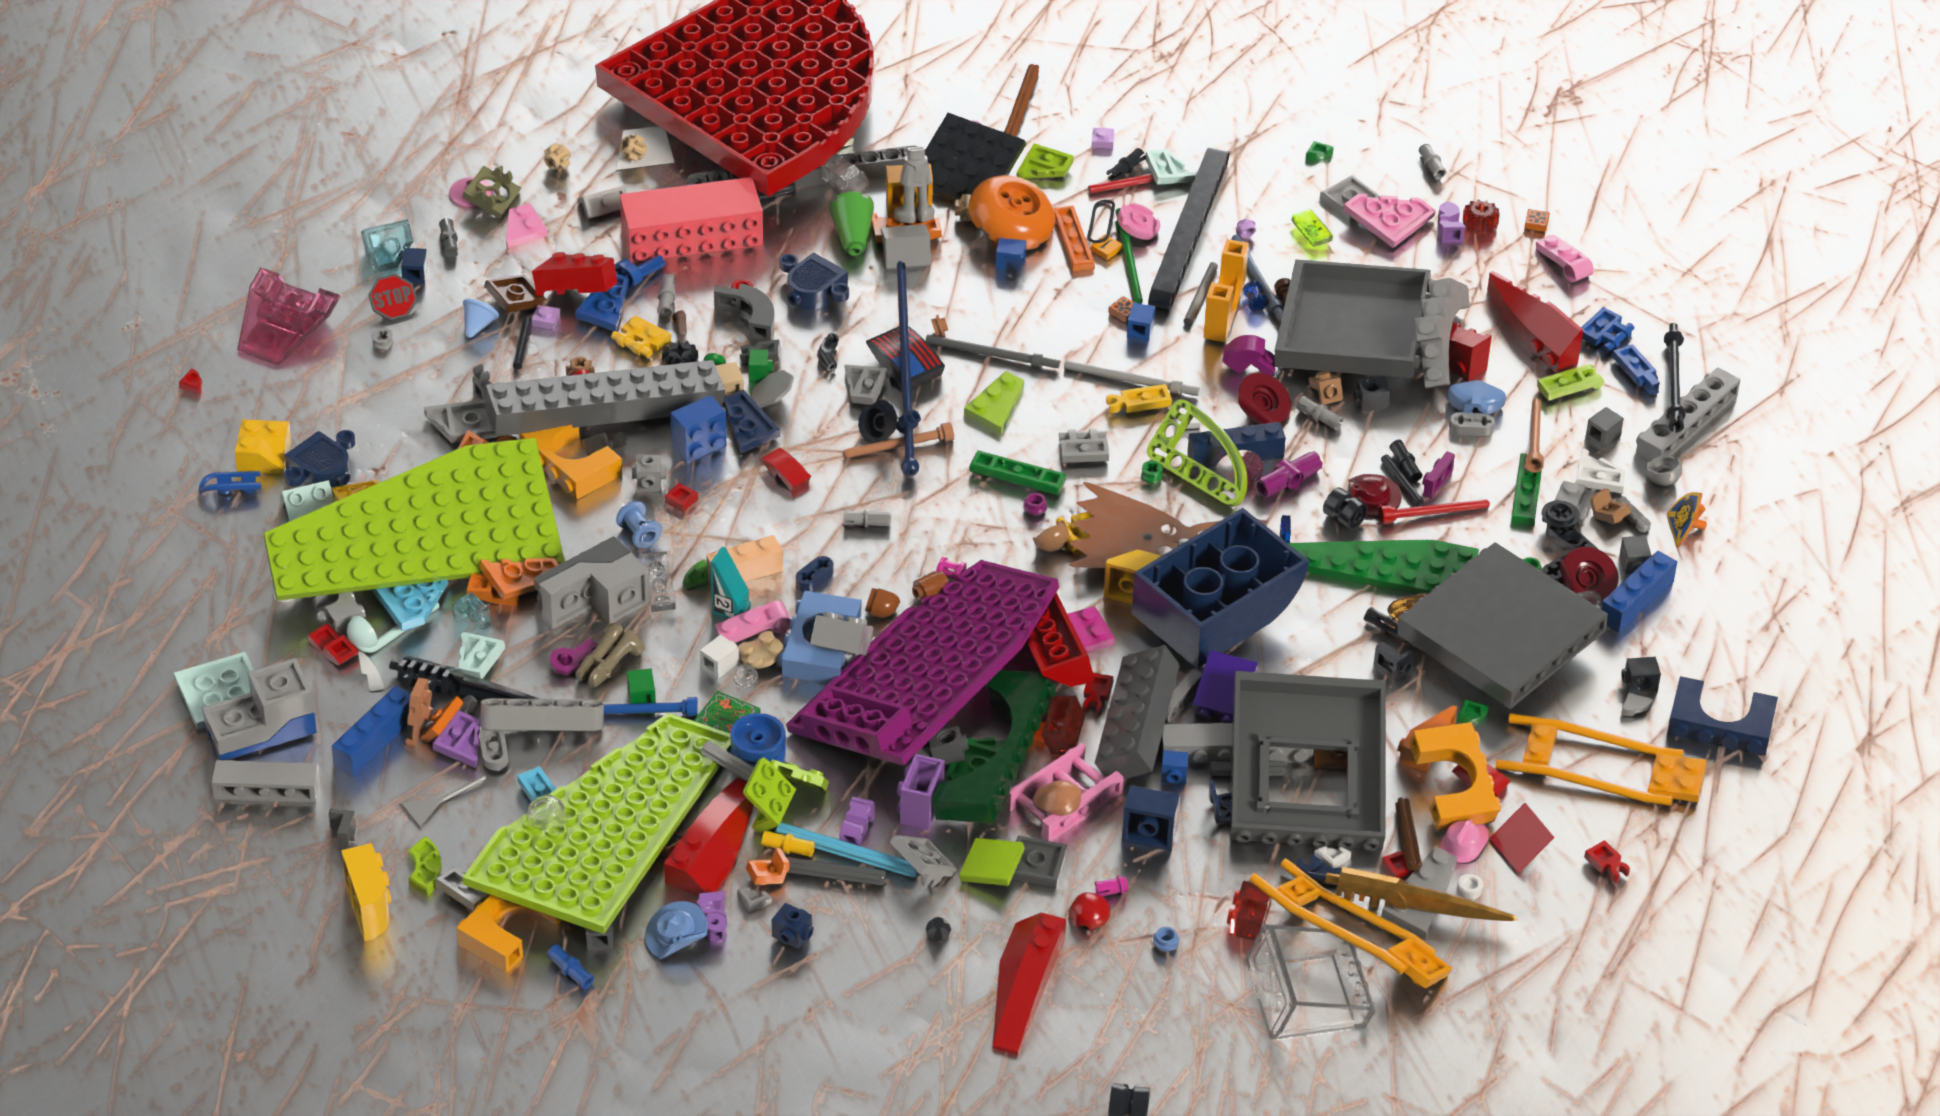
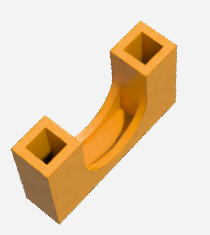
(1225, 296)
(575, 475)
(1461, 746)
(489, 941)

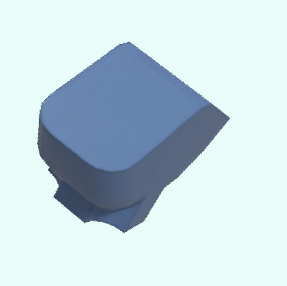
(1476, 397)

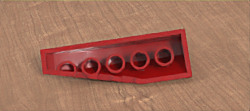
(1537, 324)
(1059, 648)
(711, 843)
(1024, 975)

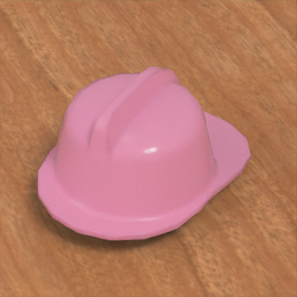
(1465, 840)

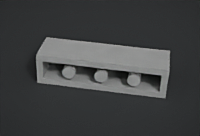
(265, 781)

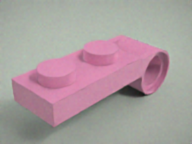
(1574, 263)
(756, 621)

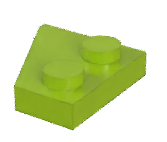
(808, 778)

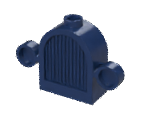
(814, 281)
(320, 460)

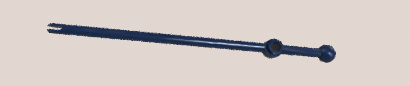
(909, 418)

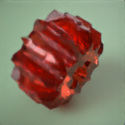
(1481, 216)

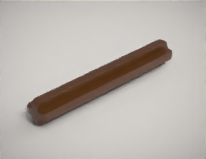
(1408, 834)

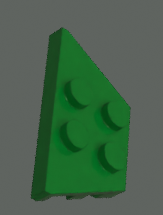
(978, 754)

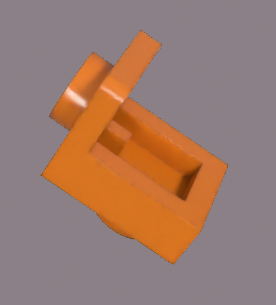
(769, 871)

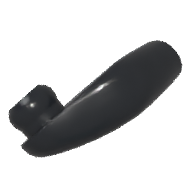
(826, 350)

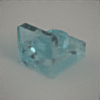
(473, 608)

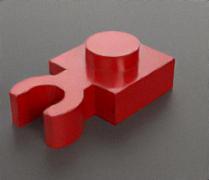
(1097, 691)
(1605, 858)

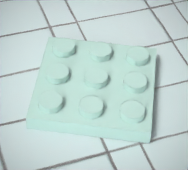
(213, 683)

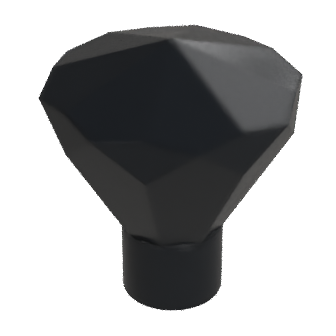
(938, 929)

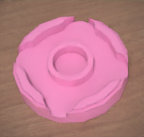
(1138, 221)

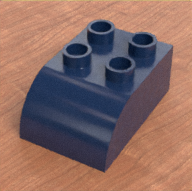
(1218, 587)

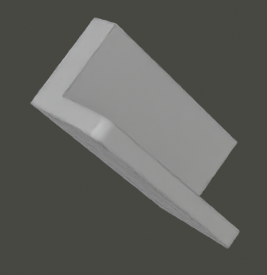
(602, 202)

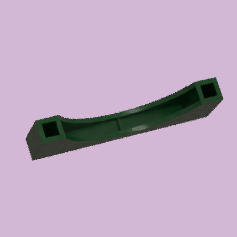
(982, 792)

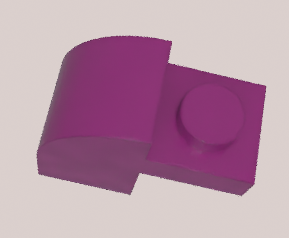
(1248, 351)

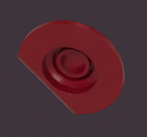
(1264, 399)
(1375, 492)
(1589, 571)

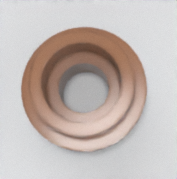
(939, 325)

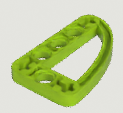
(1168, 444)

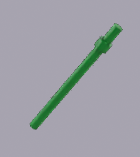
(1130, 262)

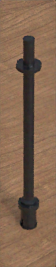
(1676, 412)

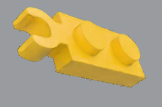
(1140, 399)

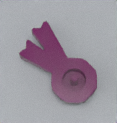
(567, 660)

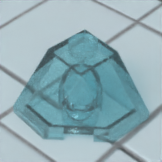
(386, 244)

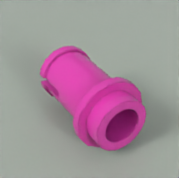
(1112, 886)

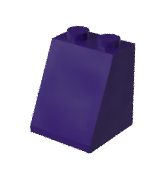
(1215, 688)

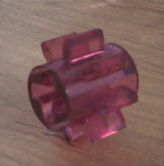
(1253, 466)

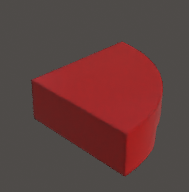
(192, 382)

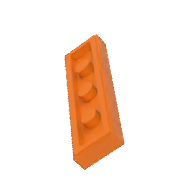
(1073, 238)

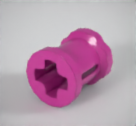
(944, 564)

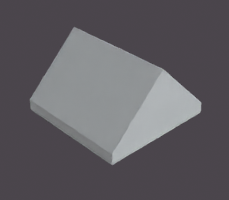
(907, 245)

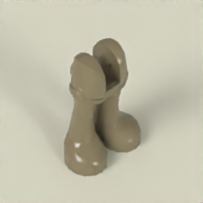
(601, 669)

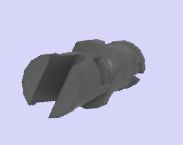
(448, 238)

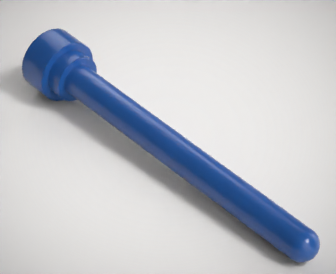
(687, 706)

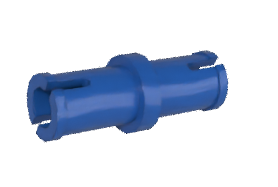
(570, 966)

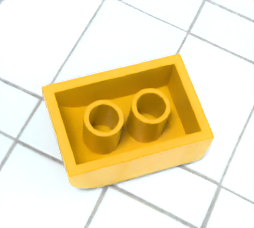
(367, 889)

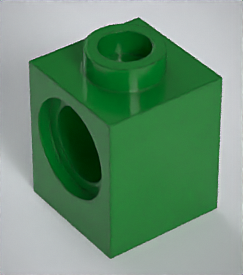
(641, 686)

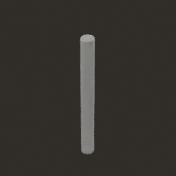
(1203, 287)

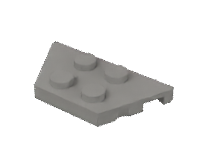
(458, 418)

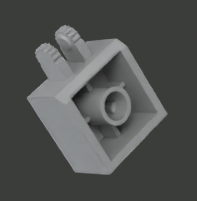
(842, 635)

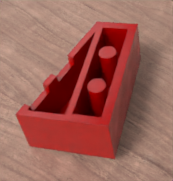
(575, 271)
(1468, 351)

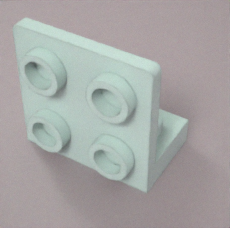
(306, 499)

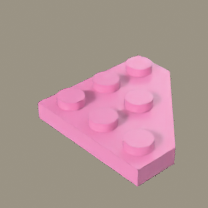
(1389, 217)

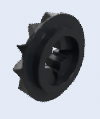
(670, 354)
(1559, 508)

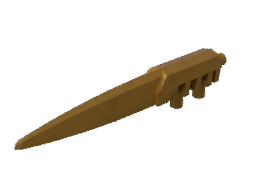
(1405, 896)

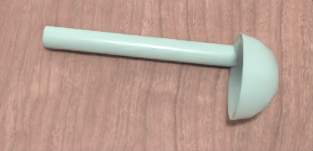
(364, 638)

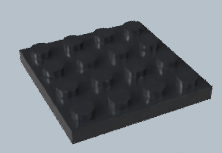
(967, 154)

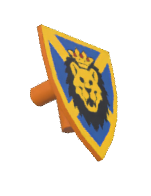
(1685, 515)

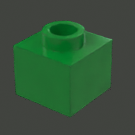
(759, 365)

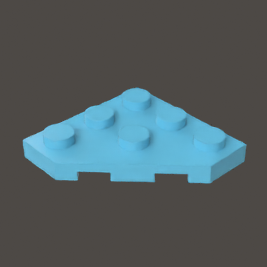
(411, 603)

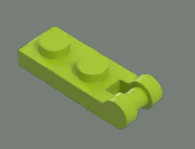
(1570, 382)

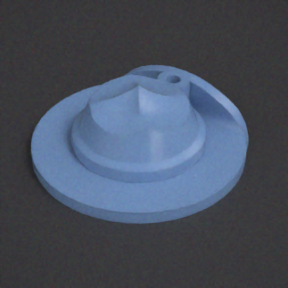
(675, 928)

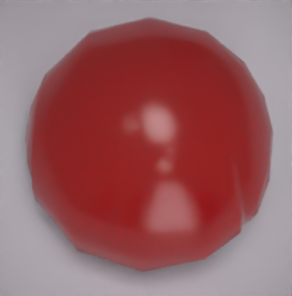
(1089, 910)

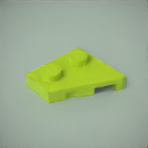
(1044, 163)

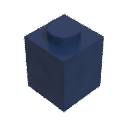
(415, 265)

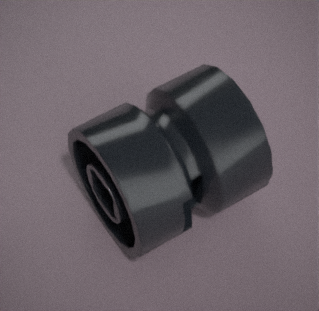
(1345, 508)
(1128, 1101)

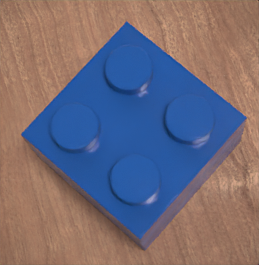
(698, 429)

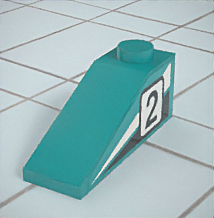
(728, 588)

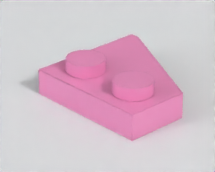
(524, 226)

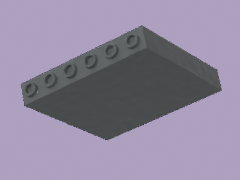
(1352, 318)
(1502, 624)

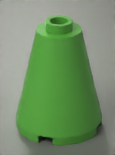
(852, 220)

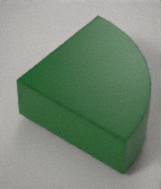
(1319, 151)
(1471, 712)

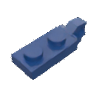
(1637, 368)

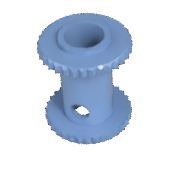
(633, 517)

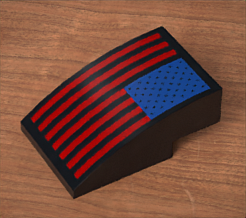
(923, 359)

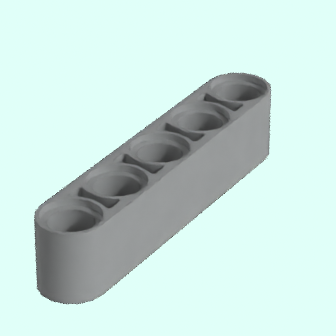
(542, 714)

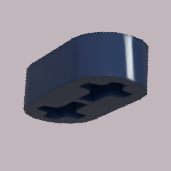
(812, 572)

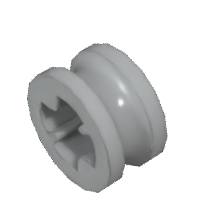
(382, 333)

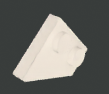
(1599, 474)

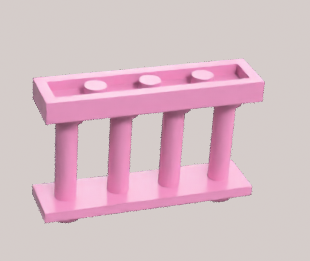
(1092, 799)

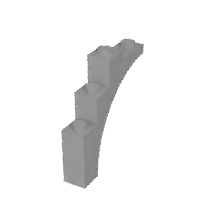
(1435, 328)

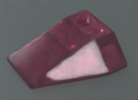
(280, 316)

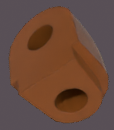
(882, 603)

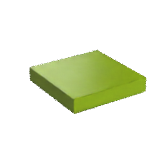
(992, 861)

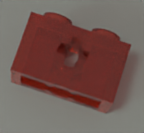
(1063, 724)
(1249, 912)

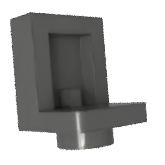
(345, 823)

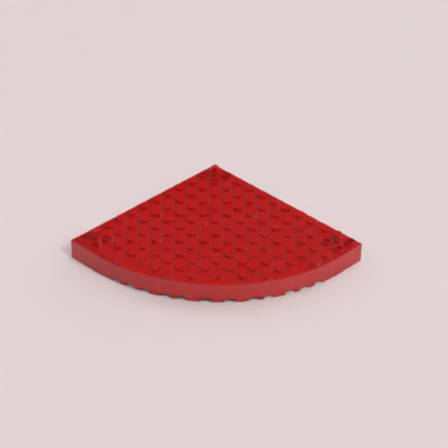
(753, 83)

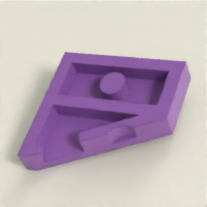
(460, 739)

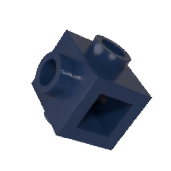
(792, 925)

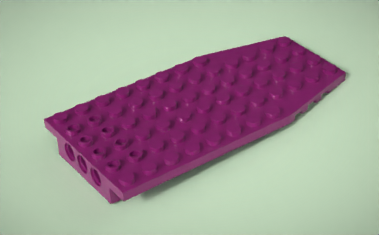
(928, 663)

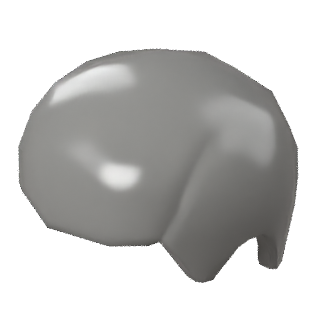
(1664, 470)

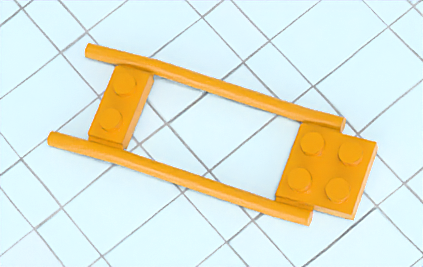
(1670, 779)
(1410, 956)

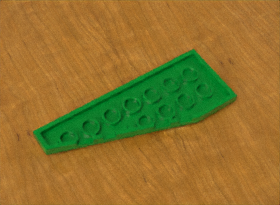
(1388, 564)

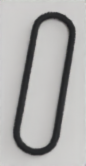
(1092, 220)

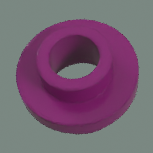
(1035, 504)

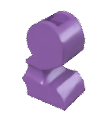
(1450, 228)
(856, 821)
(713, 907)

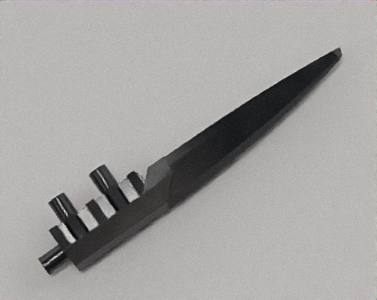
(451, 680)

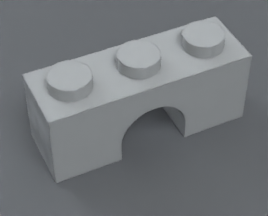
(339, 610)

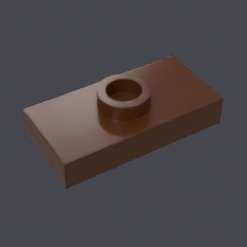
(1330, 759)

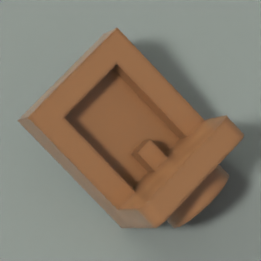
(1328, 387)
(1606, 509)

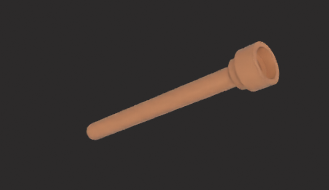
(944, 432)
(1534, 460)

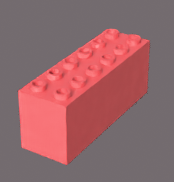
(691, 219)

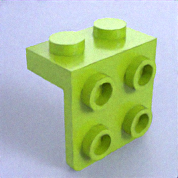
(769, 794)

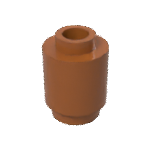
(929, 584)

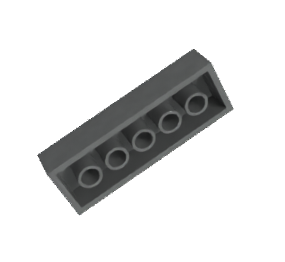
(1137, 713)

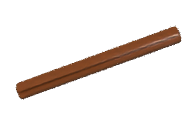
(1022, 99)

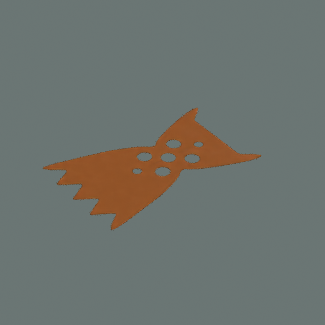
(1120, 528)

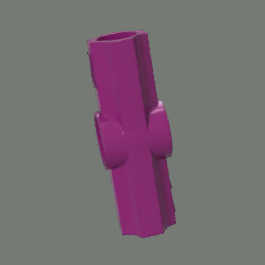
(1288, 474)

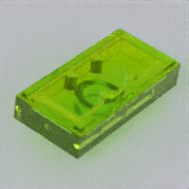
(1312, 228)

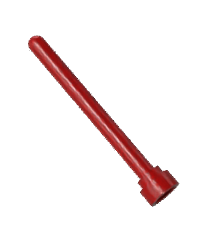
(1389, 514)

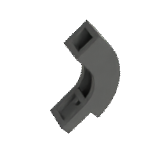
(752, 304)

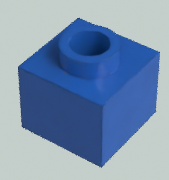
(1174, 767)

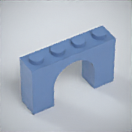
(806, 660)

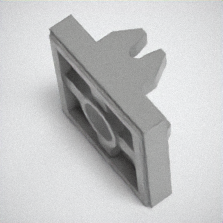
(913, 850)

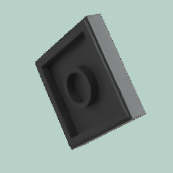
(1040, 861)

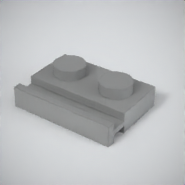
(1576, 495)

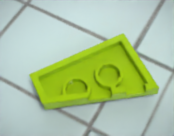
(996, 401)

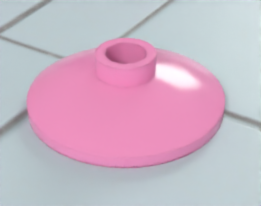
(458, 187)

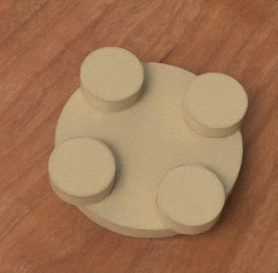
(761, 651)

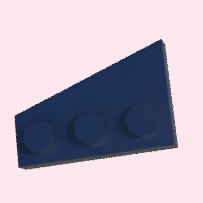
(748, 421)

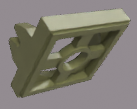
(488, 202)

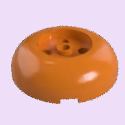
(1012, 210)

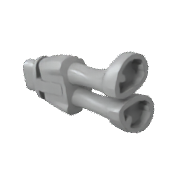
(915, 174)

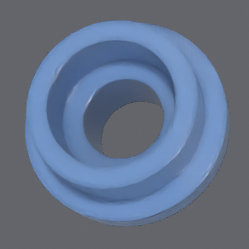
(1166, 939)

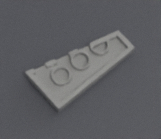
(1434, 875)

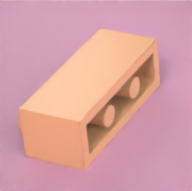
(754, 558)

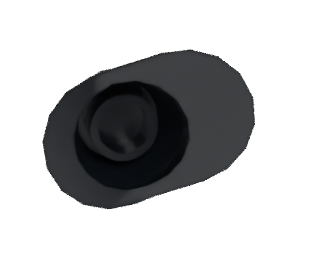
(877, 421)

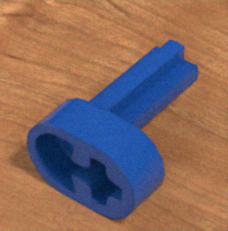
(636, 273)

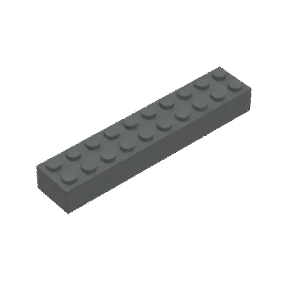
(599, 397)

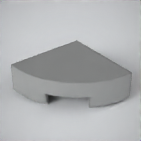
(1636, 704)
(753, 899)

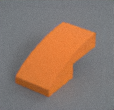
(483, 589)

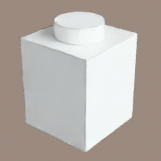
(719, 656)

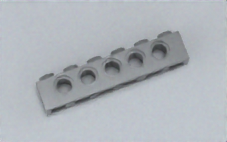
(1700, 406)

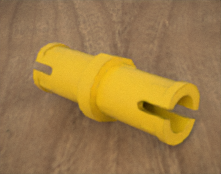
(788, 843)

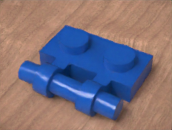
(1600, 326)

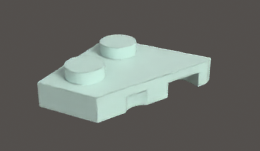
(1167, 168)
(479, 654)

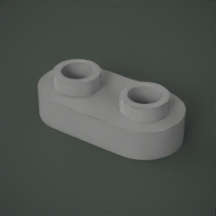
(493, 749)

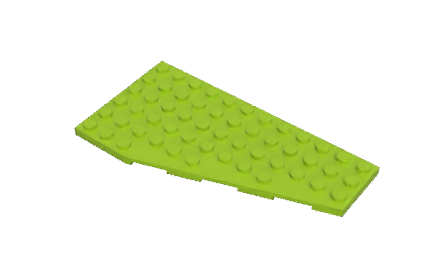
(421, 525)
(613, 832)

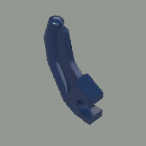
(1317, 869)

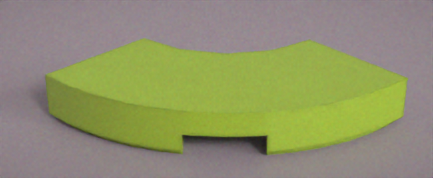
(427, 865)

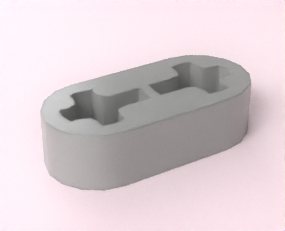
(1471, 424)

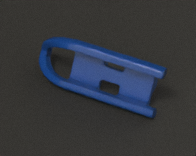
(226, 485)

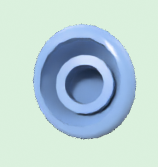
(477, 316)

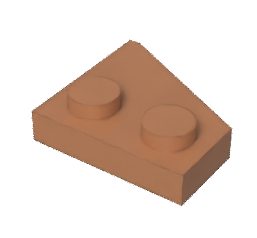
(419, 711)

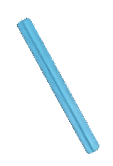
(850, 850)

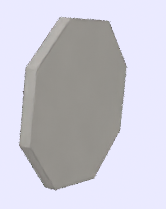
(772, 388)

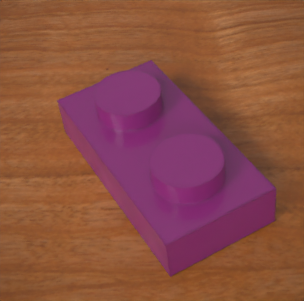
(1441, 471)

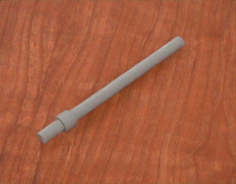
(1174, 386)

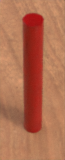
(1122, 183)

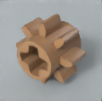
(579, 363)

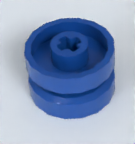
(758, 737)

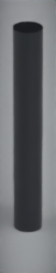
(522, 343)
(1402, 480)

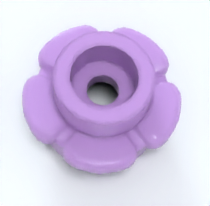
(1245, 228)

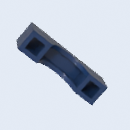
(1263, 439)

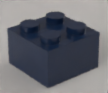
(1150, 818)

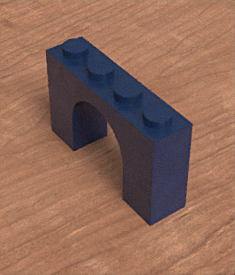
(1746, 734)

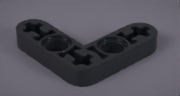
(1561, 537)

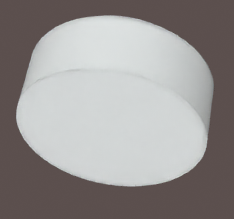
(1470, 886)

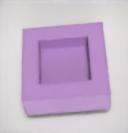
(1102, 138)
(545, 317)

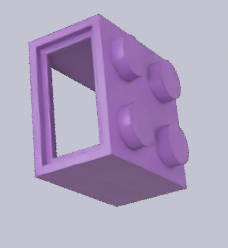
(917, 790)

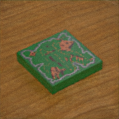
(724, 711)

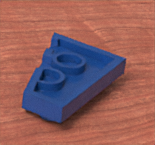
(605, 307)

